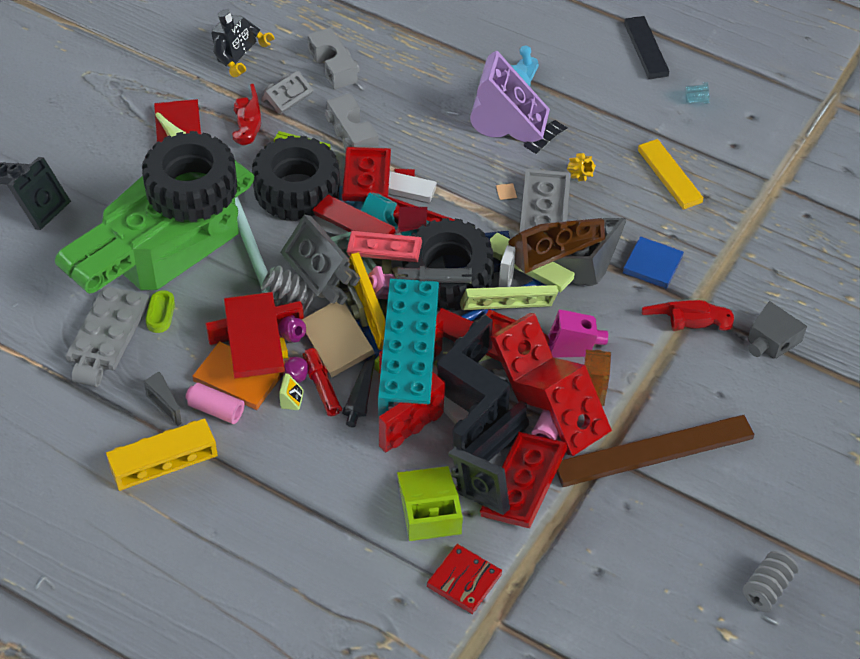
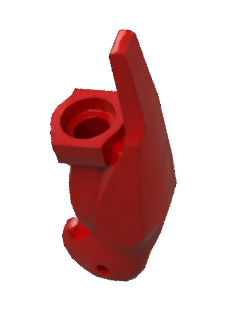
(248, 118)
(693, 314)

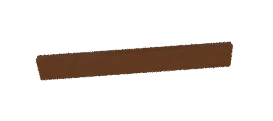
(654, 450)

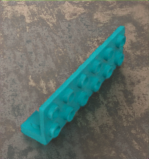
(408, 343)

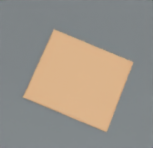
(506, 191)

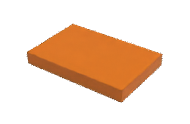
(218, 374)

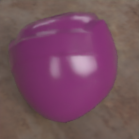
(292, 329)
(296, 368)

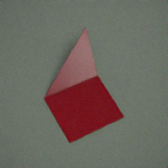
(411, 218)

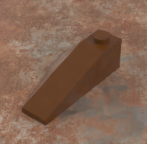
(554, 241)

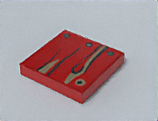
(464, 578)

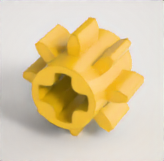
(581, 167)

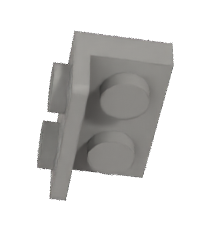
(287, 92)

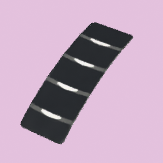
(551, 130)

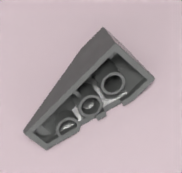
(593, 261)

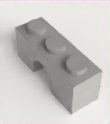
(339, 66)
(345, 117)

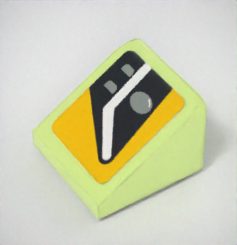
(290, 393)

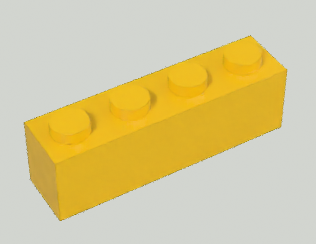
(161, 454)

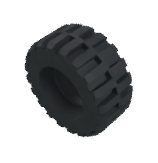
(291, 157)
(192, 198)
(457, 239)

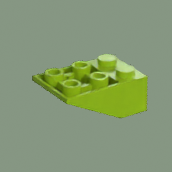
(430, 503)

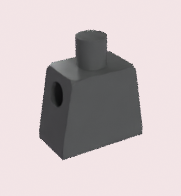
(775, 332)

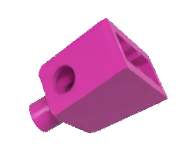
(574, 334)

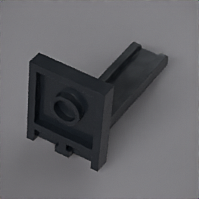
(35, 190)
(474, 473)

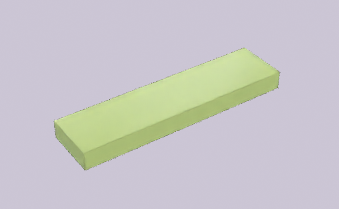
(548, 274)
(508, 297)

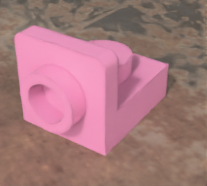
(380, 282)

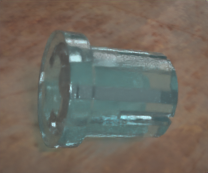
(698, 93)

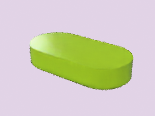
(160, 311)

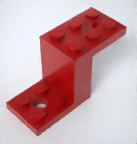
(551, 383)
(411, 417)

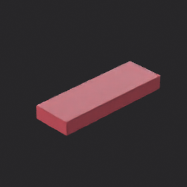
(384, 246)

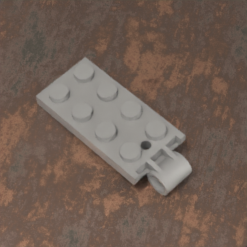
(544, 198)
(105, 334)

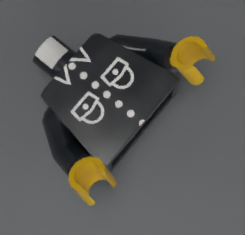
(233, 38)

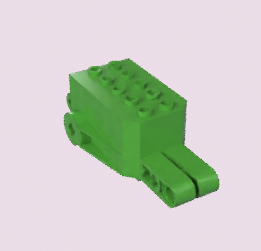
(145, 243)

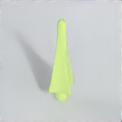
(169, 128)

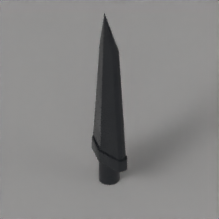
(358, 399)

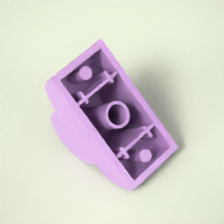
(507, 104)

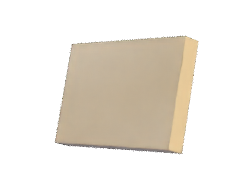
(337, 338)

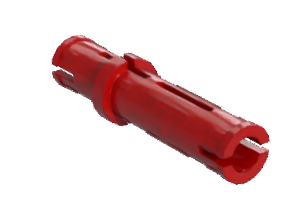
(318, 373)

